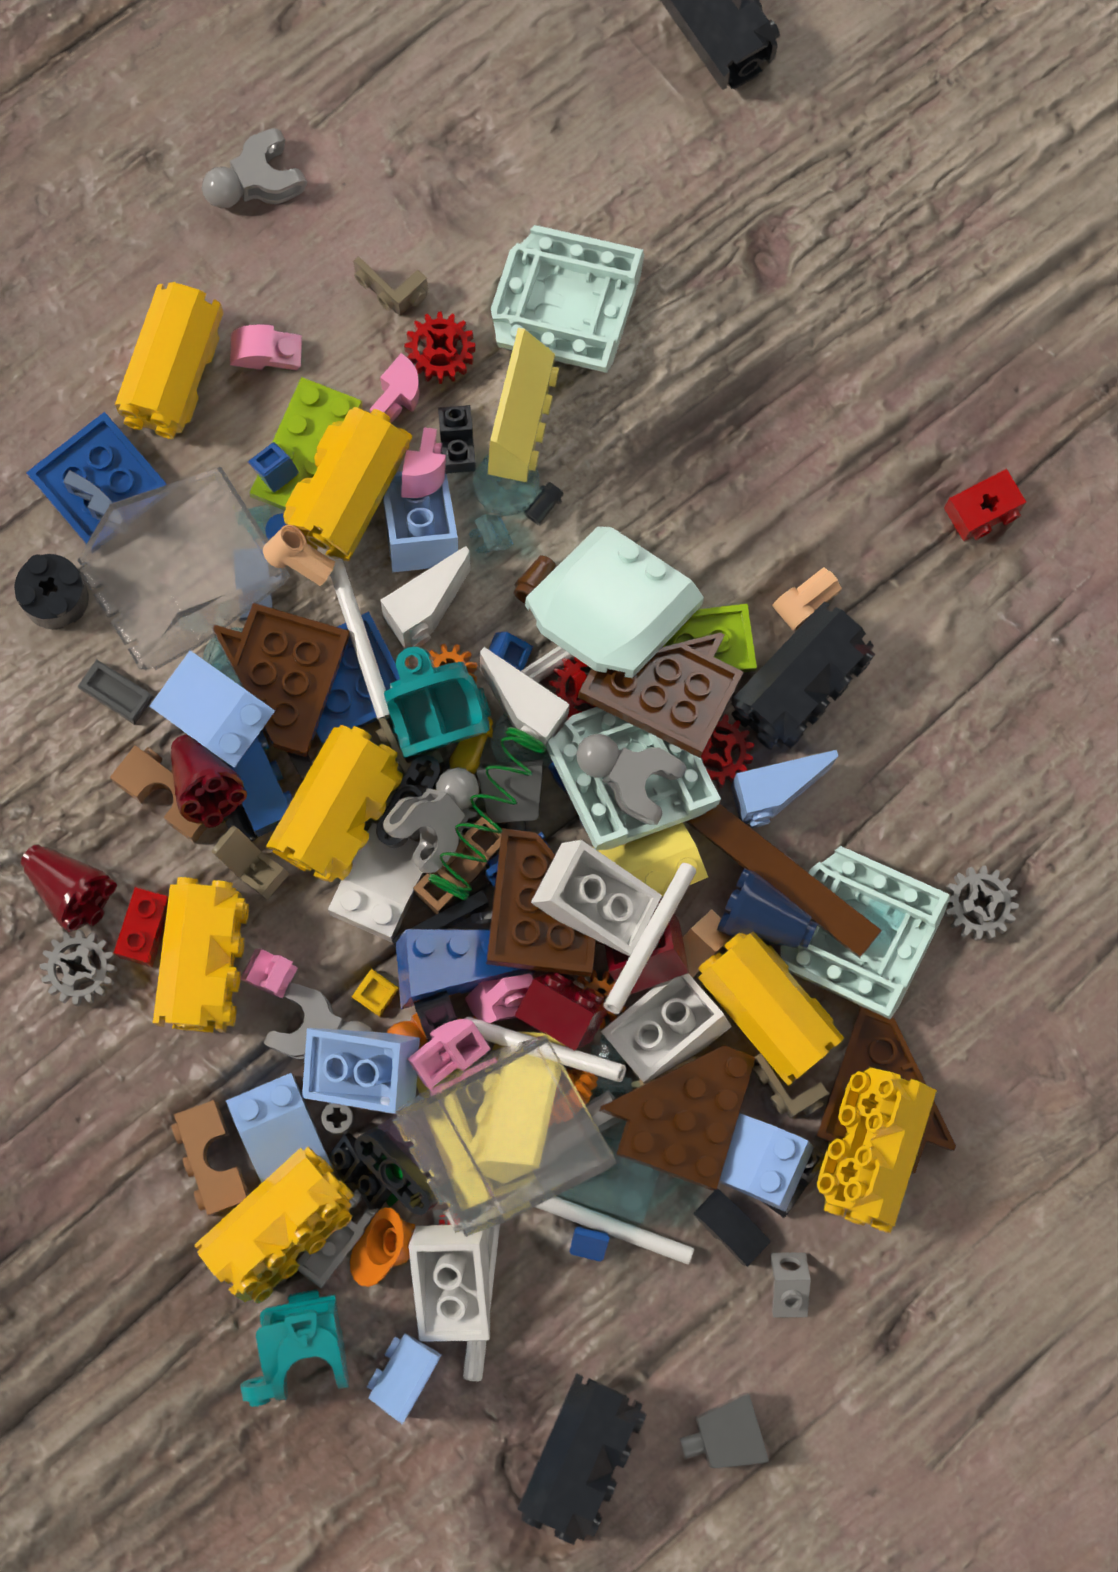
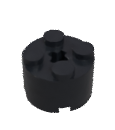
(42, 575)

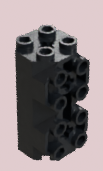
(727, 36)
(802, 677)
(580, 1460)

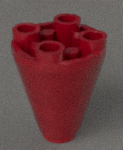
(203, 783)
(68, 887)

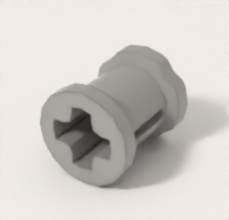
(329, 1111)

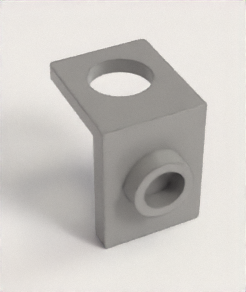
(790, 1287)

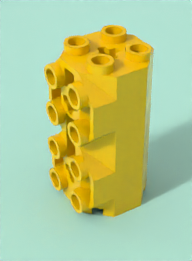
(169, 360)
(352, 476)
(333, 803)
(200, 956)
(770, 1005)
(874, 1161)
(274, 1223)

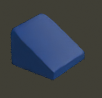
(274, 466)
(511, 649)
(589, 1244)

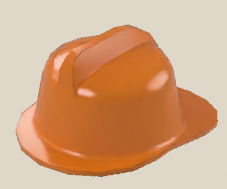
(381, 1247)

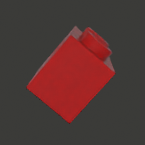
(996, 491)
(142, 927)

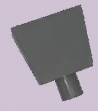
(523, 788)
(727, 1435)

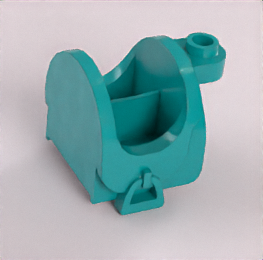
(434, 704)
(294, 1332)

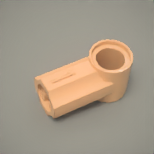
(291, 549)
(800, 603)

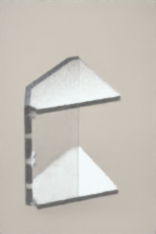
(178, 566)
(503, 1136)

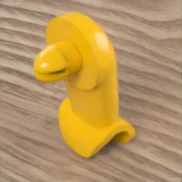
(469, 751)

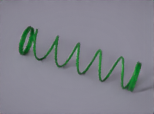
(525, 740)

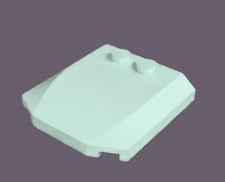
(567, 295)
(613, 603)
(595, 799)
(884, 970)

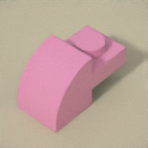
(262, 346)
(400, 388)
(423, 470)
(269, 972)
(498, 998)
(452, 1047)

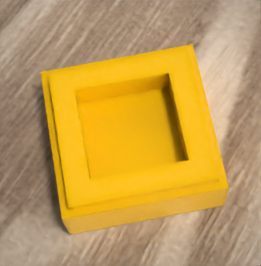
(375, 993)

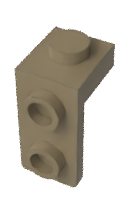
(408, 294)
(387, 738)
(249, 863)
(807, 1101)

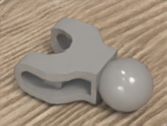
(252, 175)
(628, 773)
(435, 817)
(317, 1015)

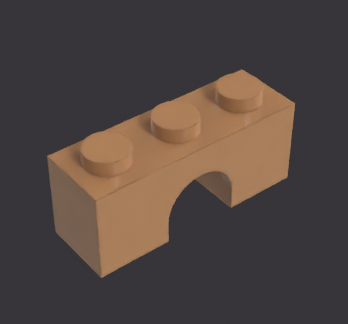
(142, 774)
(469, 870)
(198, 1130)

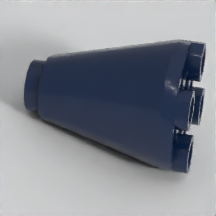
(766, 913)

